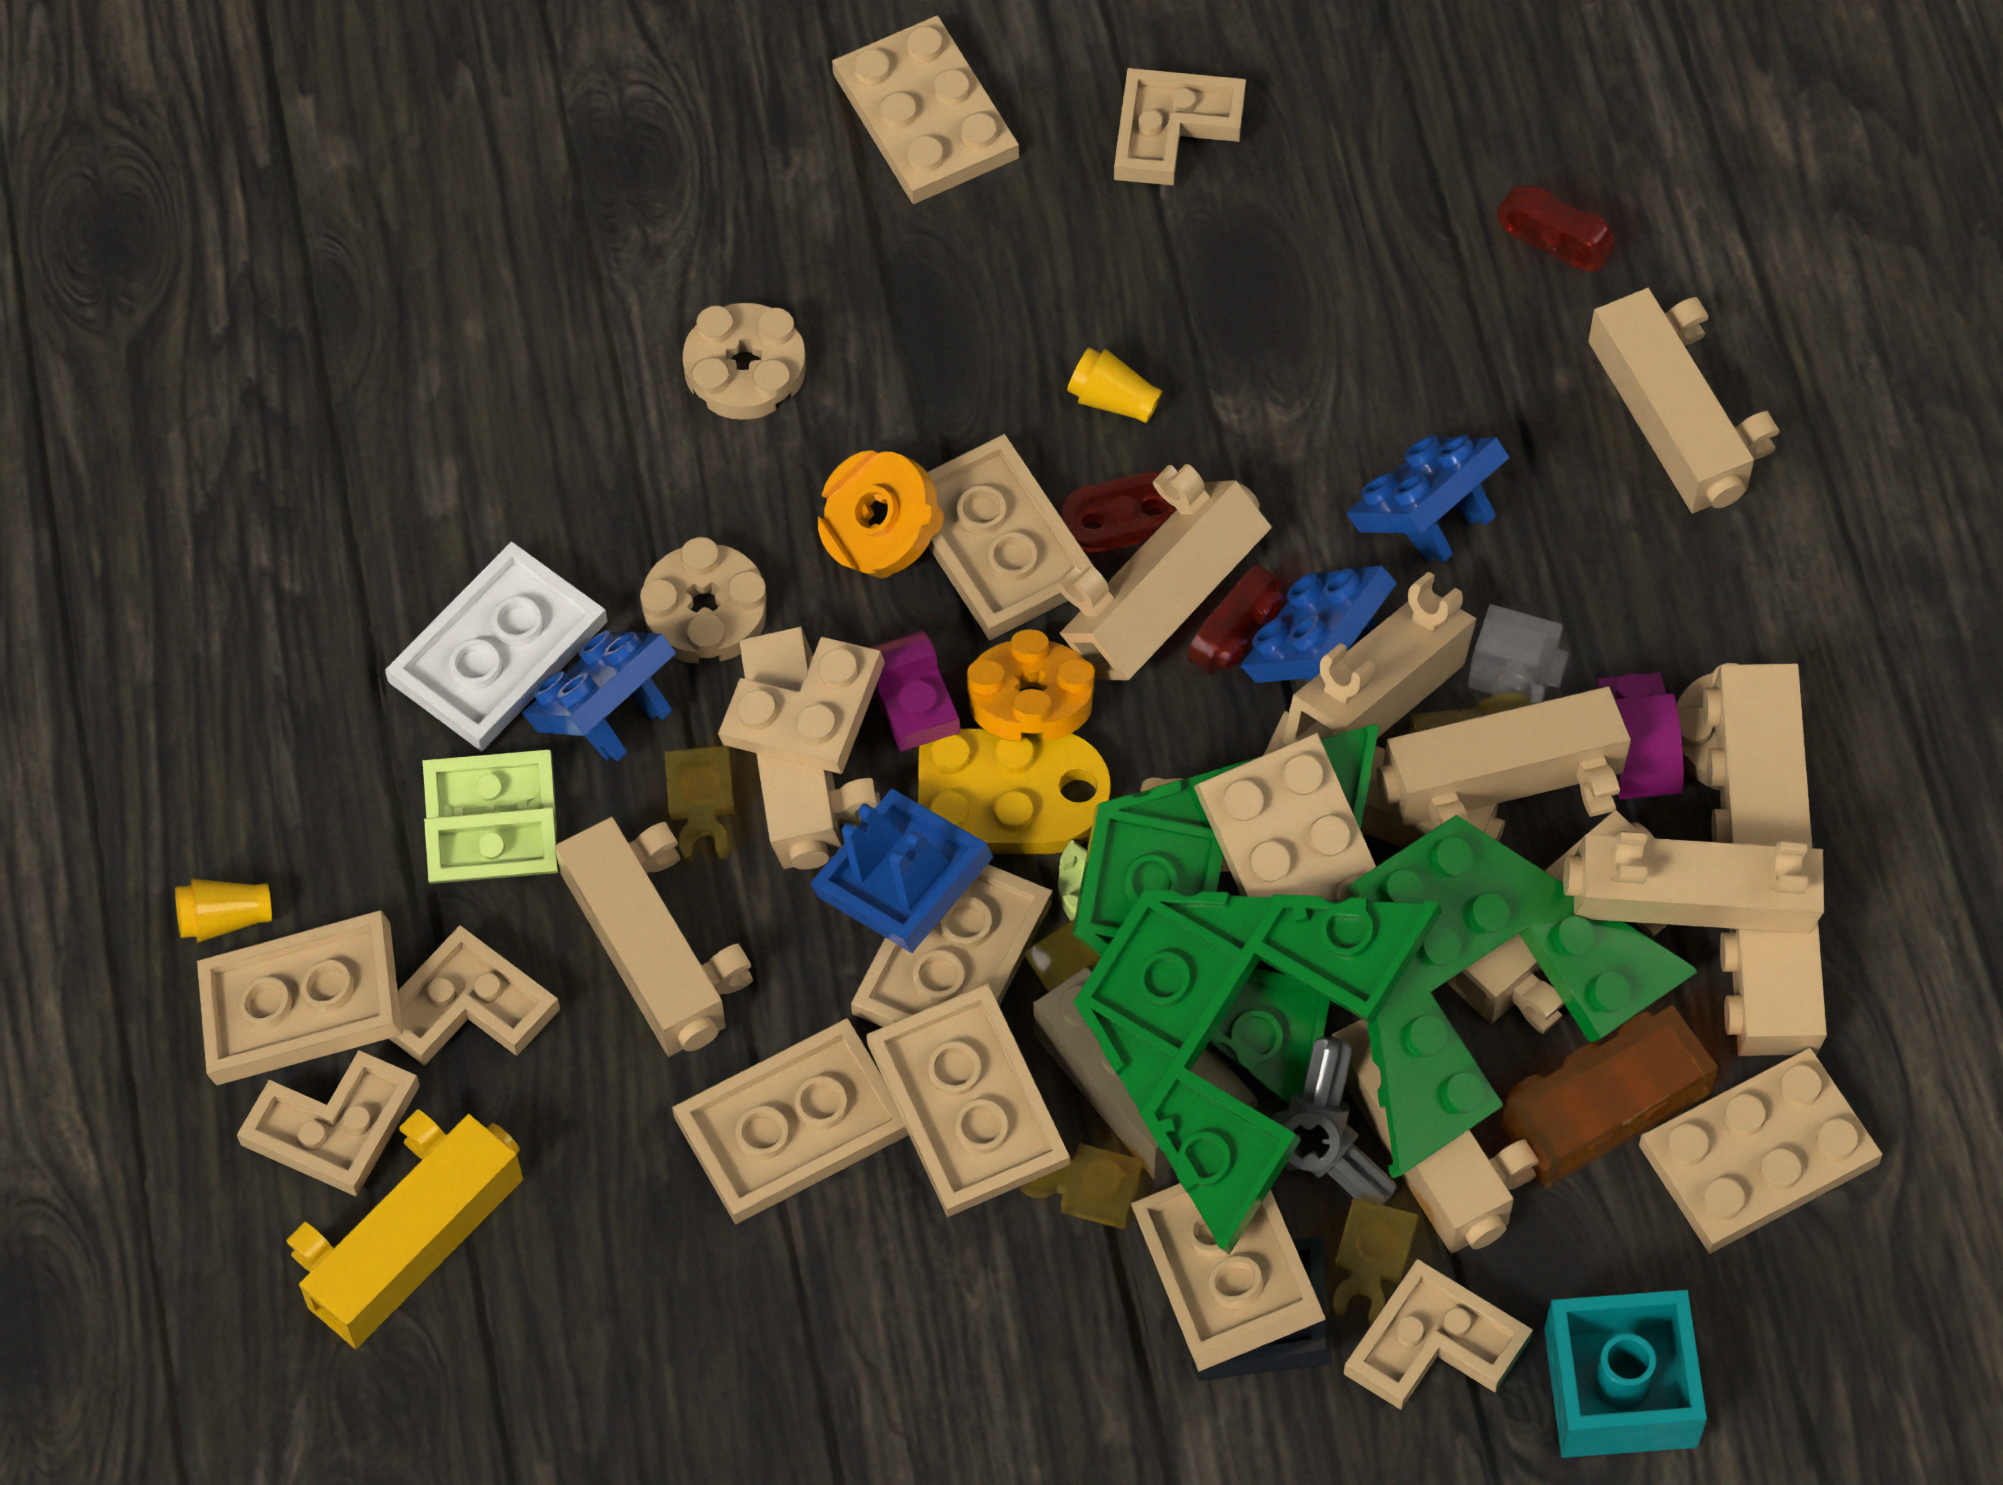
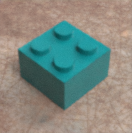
(1625, 1373)

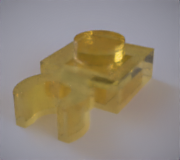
(700, 791)
(1094, 1186)
(1375, 1248)

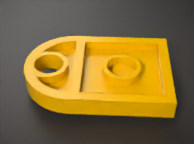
(1012, 788)

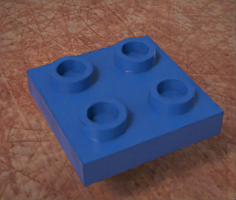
(1426, 487)
(1318, 617)
(608, 673)
(901, 869)

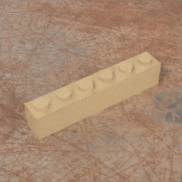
(1763, 802)

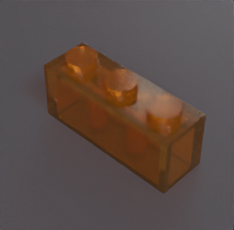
(1609, 1093)

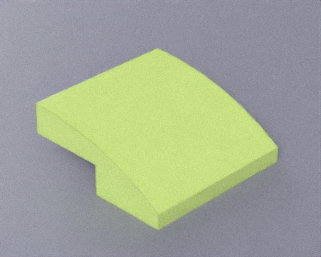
(490, 816)

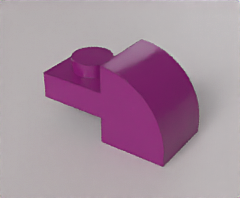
(913, 692)
(1653, 725)

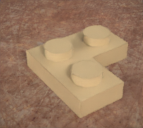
(1171, 105)
(812, 724)
(471, 983)
(336, 1139)
(1430, 1320)

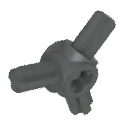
(1323, 1105)

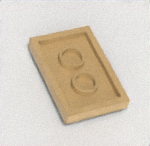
(925, 109)
(1001, 538)
(1286, 824)
(969, 947)
(299, 998)
(968, 1100)
(790, 1121)
(1760, 1150)
(1221, 1298)

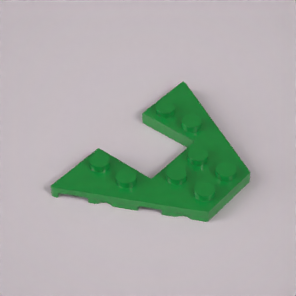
(1168, 844)
(1486, 898)
(1172, 984)

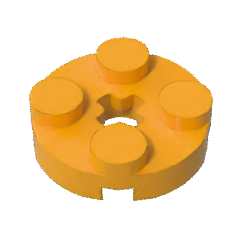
(910, 519)
(1030, 662)

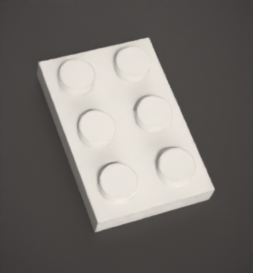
(496, 646)

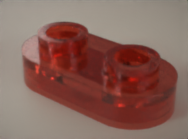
(1556, 227)
(1120, 511)
(1224, 633)

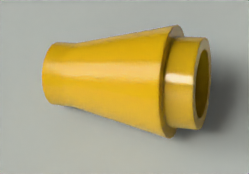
(1112, 386)
(219, 907)

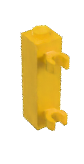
(411, 1228)

